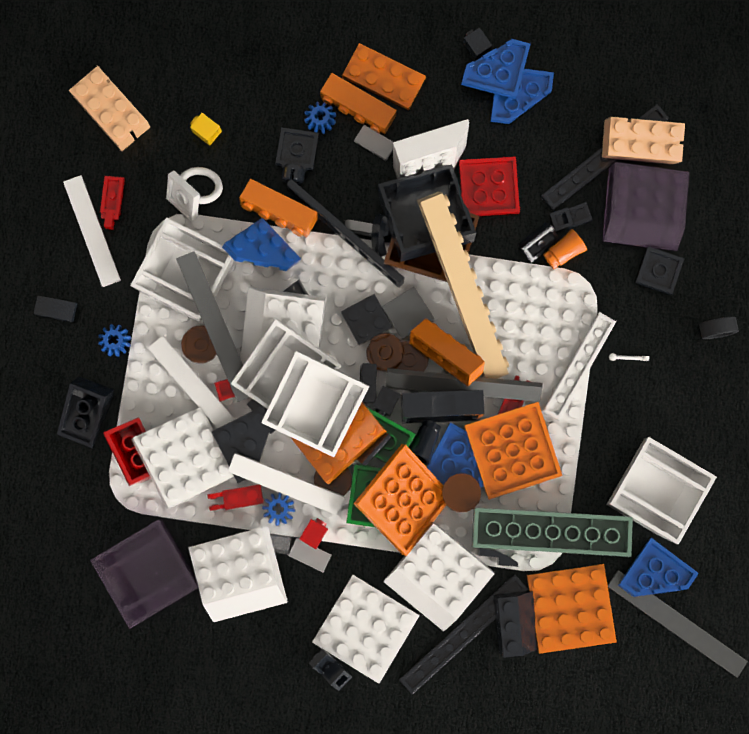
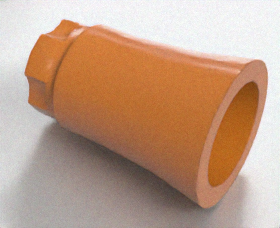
(565, 249)

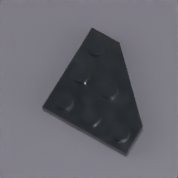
(243, 436)

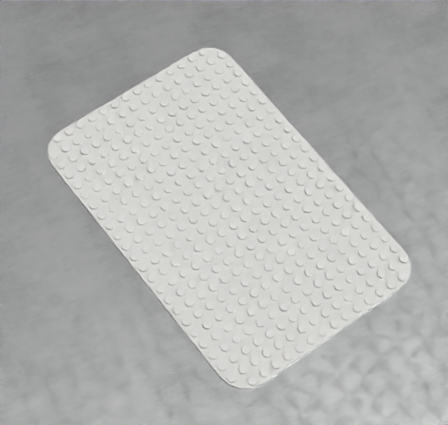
(537, 318)

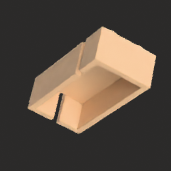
(109, 108)
(643, 140)

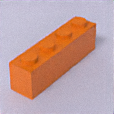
(357, 103)
(278, 208)
(447, 352)

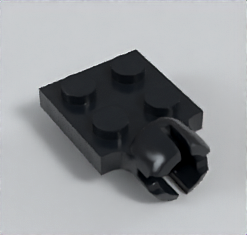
(296, 153)

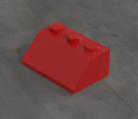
(125, 452)

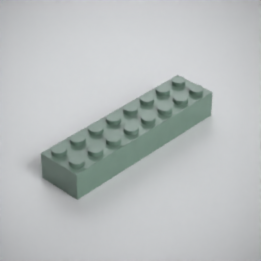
(552, 532)

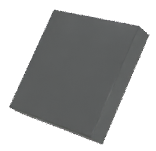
(407, 312)

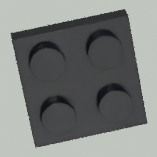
(659, 270)
(366, 319)

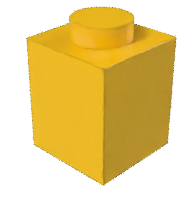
(205, 128)

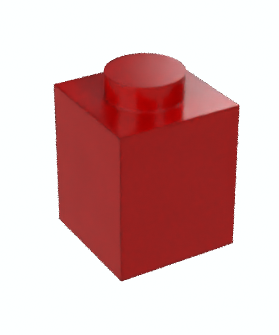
(314, 533)

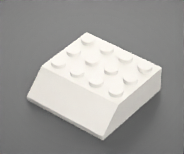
(430, 150)
(161, 275)
(296, 311)
(270, 360)
(315, 404)
(661, 490)
(238, 574)
(439, 577)

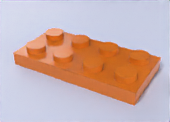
(383, 76)

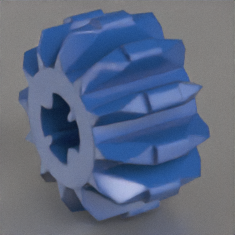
(327, 115)
(111, 347)
(274, 513)

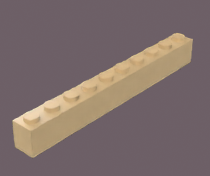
(462, 283)

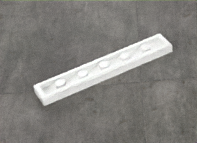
(92, 231)
(579, 366)
(190, 382)
(285, 483)

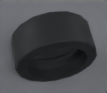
(718, 327)

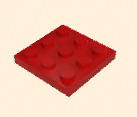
(490, 186)

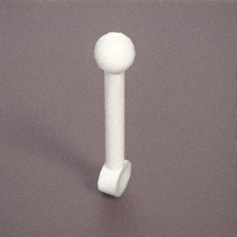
(612, 356)

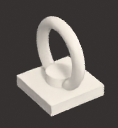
(185, 197)

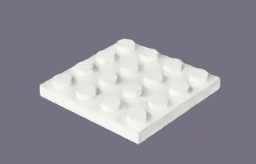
(182, 457)
(365, 629)

